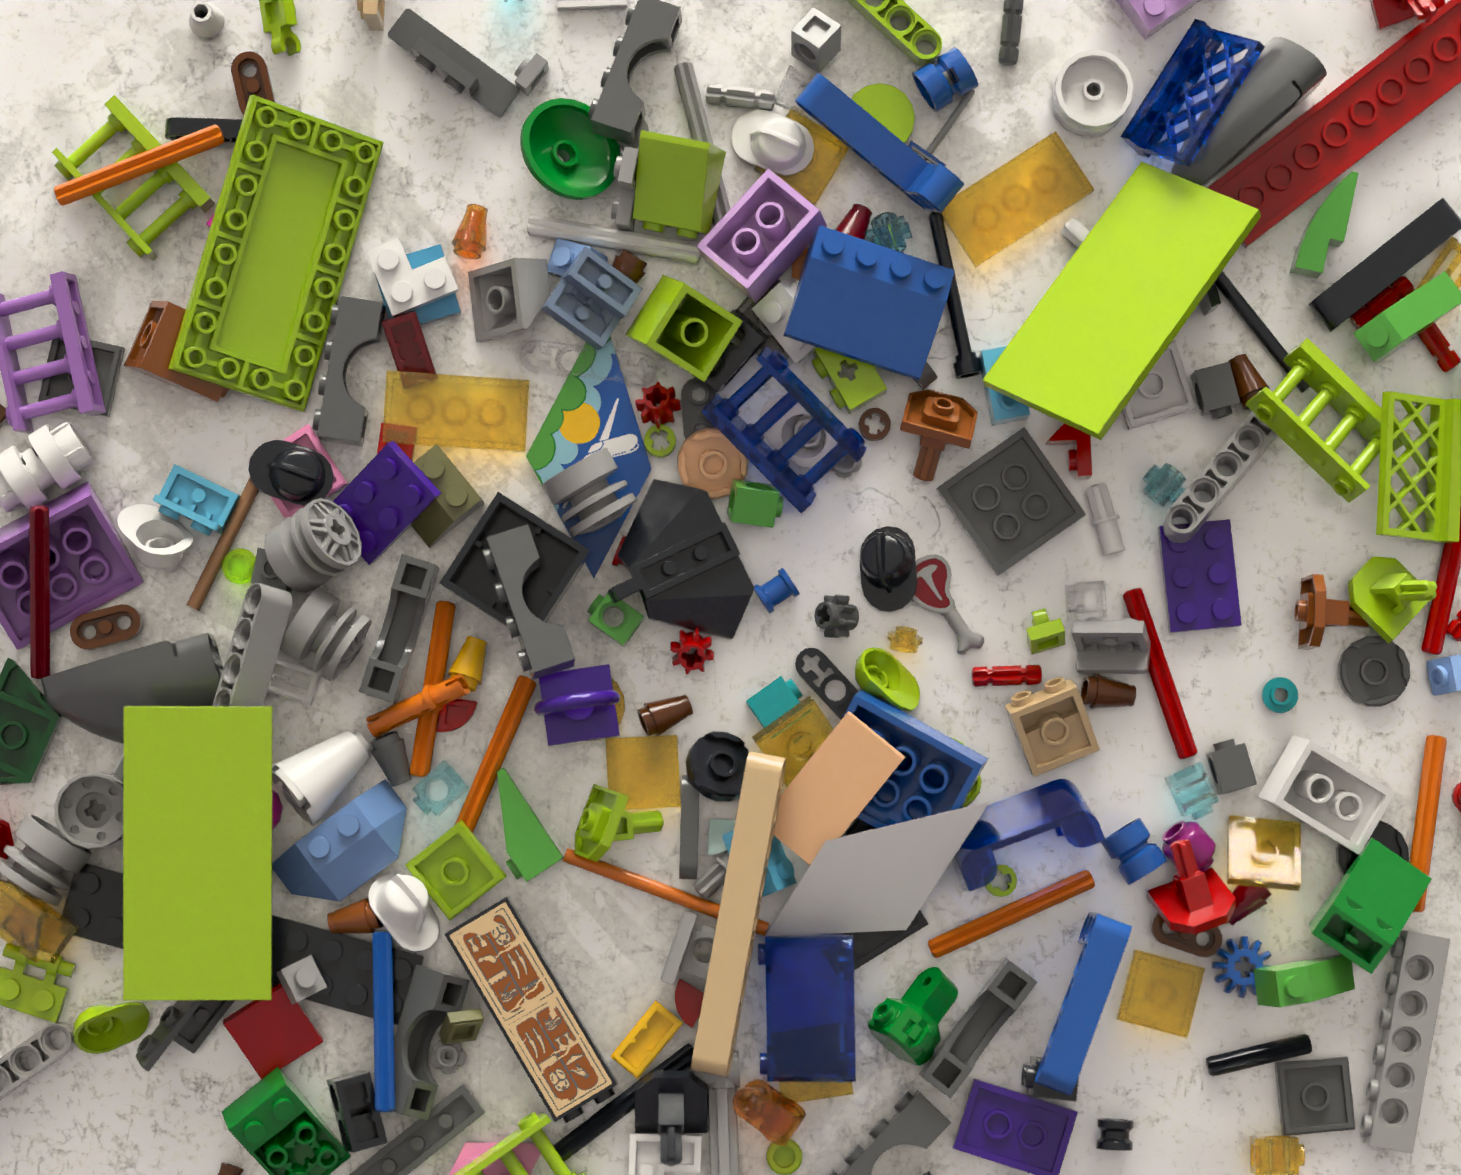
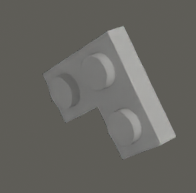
(626, 171)

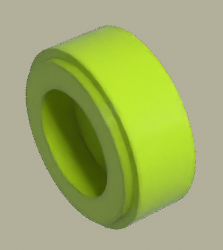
(784, 1159)

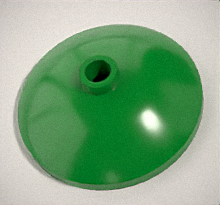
(564, 130)

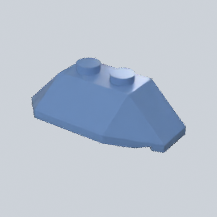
(346, 847)

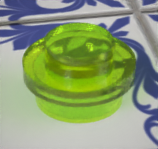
(239, 566)

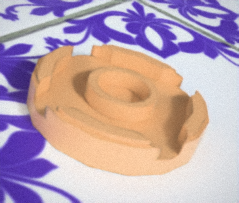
(710, 462)

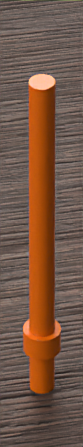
(651, 886)

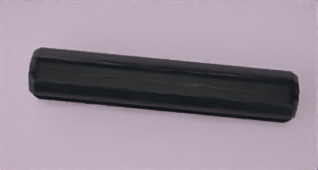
(1258, 1055)

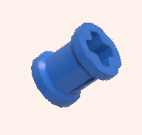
(776, 590)

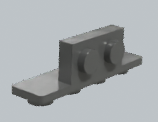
(458, 66)
(184, 1023)

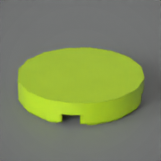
(888, 107)

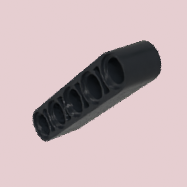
(1386, 264)

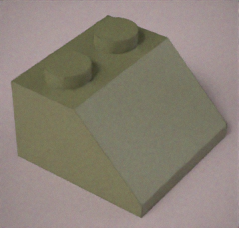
(455, 502)

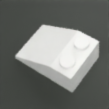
(1326, 794)

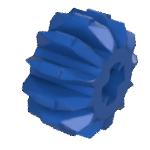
(1234, 976)

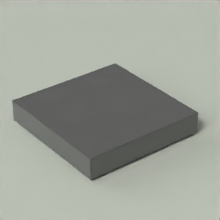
(108, 364)
(1315, 1096)

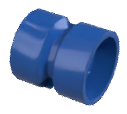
(934, 85)
(1132, 849)

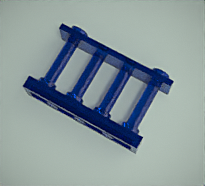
(750, 437)

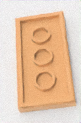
(834, 787)

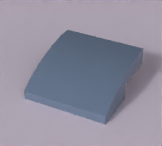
(591, 298)

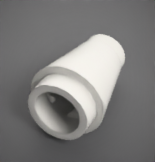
(209, 25)

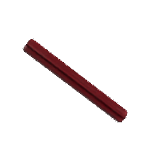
(39, 591)

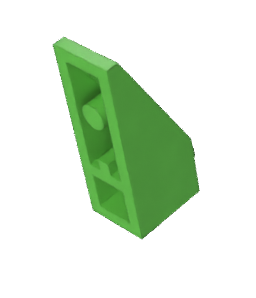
(1409, 317)
(525, 837)
(1303, 981)

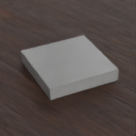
(678, 947)

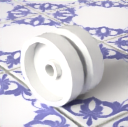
(1087, 113)

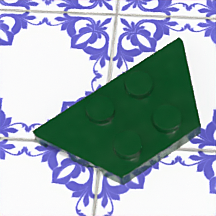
(25, 726)

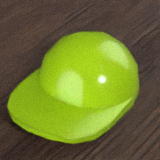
(887, 678)
(109, 1027)

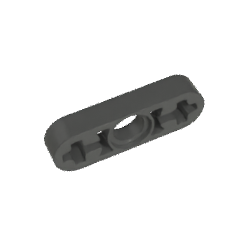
(689, 830)

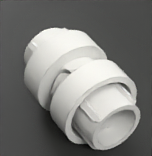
(52, 458)

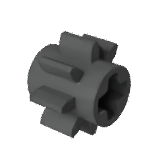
(836, 616)

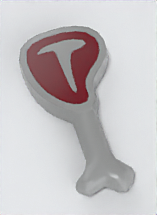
(934, 596)

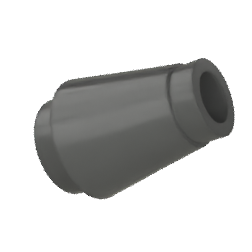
(392, 757)

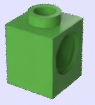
(754, 503)
(625, 630)

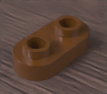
(257, 85)
(107, 627)
(1185, 941)

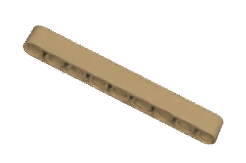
(738, 914)

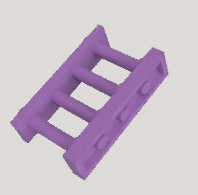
(77, 362)

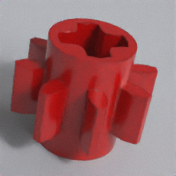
(658, 414)
(700, 654)

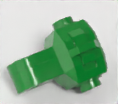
(910, 1024)

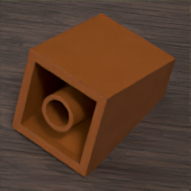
(154, 350)

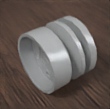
(589, 493)
(313, 545)
(330, 637)
(78, 797)
(42, 860)

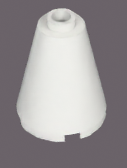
(321, 773)

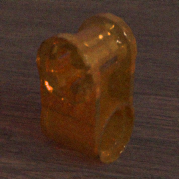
(770, 1113)

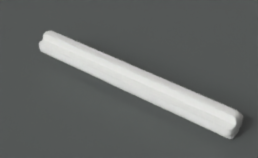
(613, 238)

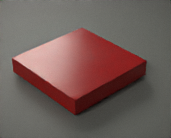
(272, 1032)

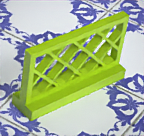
(1441, 469)

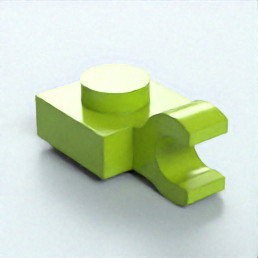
(277, 20)

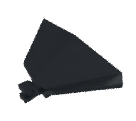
(684, 562)

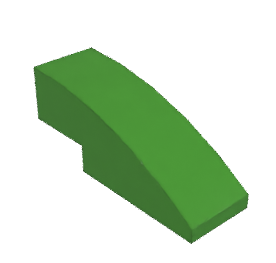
(1325, 229)

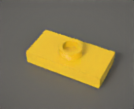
(646, 1039)

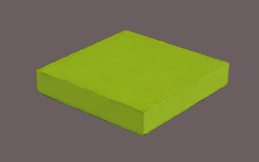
(456, 870)

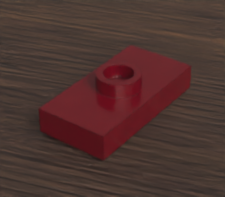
(408, 344)

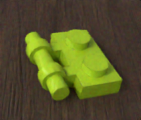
(32, 994)

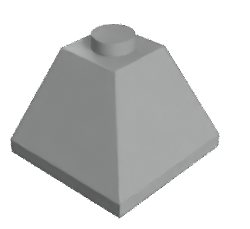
(507, 296)

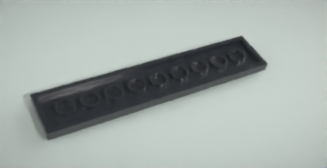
(343, 960)

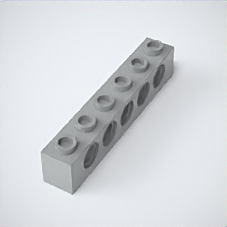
(1401, 1132)

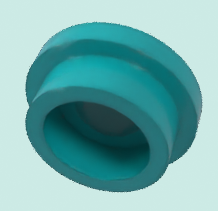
(1269, 698)

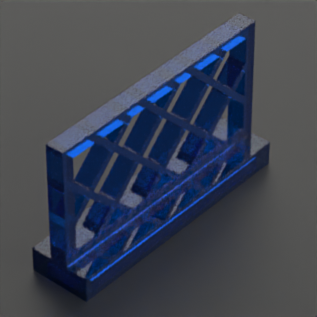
(1179, 84)

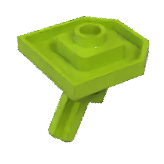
(1388, 595)
(607, 821)

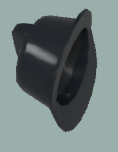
(290, 472)
(888, 568)

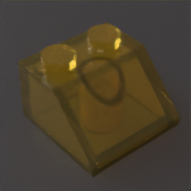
(33, 925)

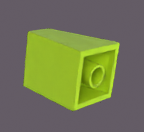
(677, 183)
(684, 327)

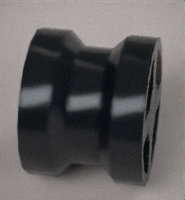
(1115, 1134)

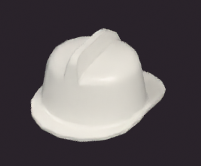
(772, 142)
(789, 425)
(156, 537)
(405, 911)

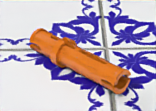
(429, 699)

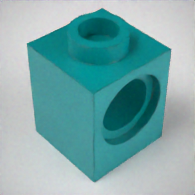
(774, 700)

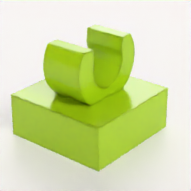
(1044, 633)

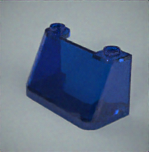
(1021, 817)
(809, 1008)

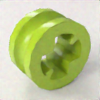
(649, 443)
(996, 891)

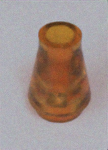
(471, 234)

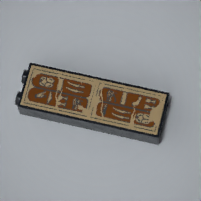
(532, 1010)

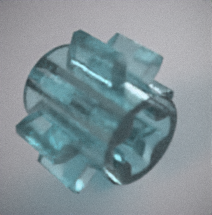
(889, 231)
(1164, 484)

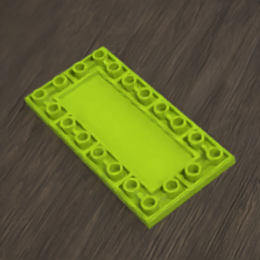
(276, 254)
(1121, 299)
(197, 853)

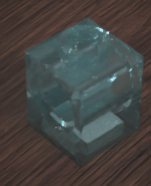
(455, 784)
(1192, 791)

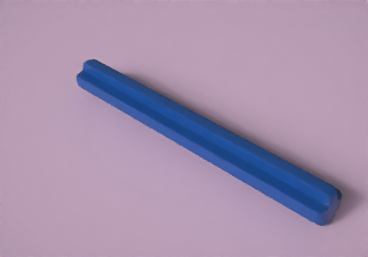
(383, 1022)

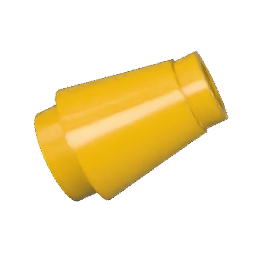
(470, 662)

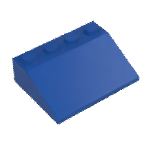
(868, 302)
(932, 776)

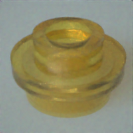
(904, 639)

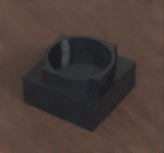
(543, 589)

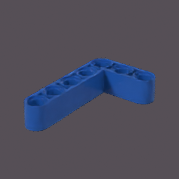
(924, 183)
(1084, 1001)

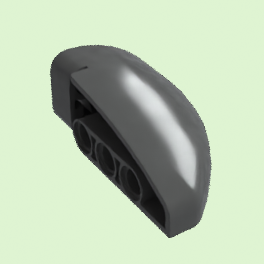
(1272, 89)
(147, 676)

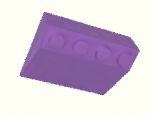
(85, 563)

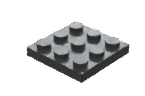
(1010, 501)

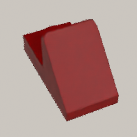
(1079, 457)

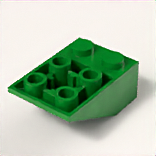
(1370, 905)
(283, 1129)

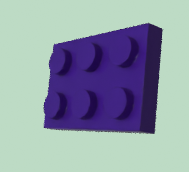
(386, 500)
(1200, 579)
(1014, 1129)

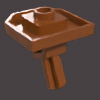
(938, 420)
(1317, 612)

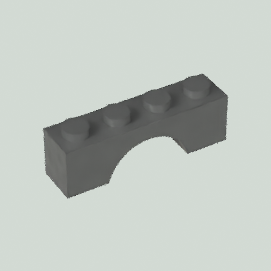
(649, 31)
(356, 327)
(400, 629)
(542, 644)
(428, 1001)
(977, 1027)
(915, 1123)

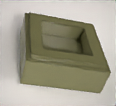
(461, 1026)

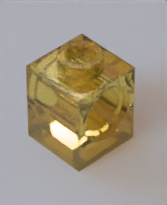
(1276, 1155)

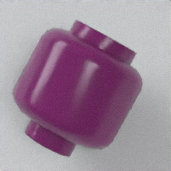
(1201, 842)

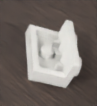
(774, 313)

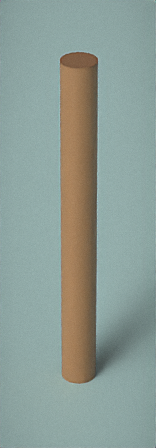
(223, 546)

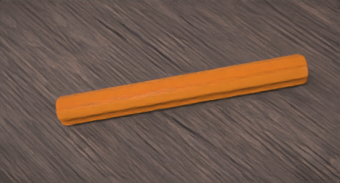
(138, 165)
(434, 675)
(496, 751)
(1427, 807)
(1011, 913)

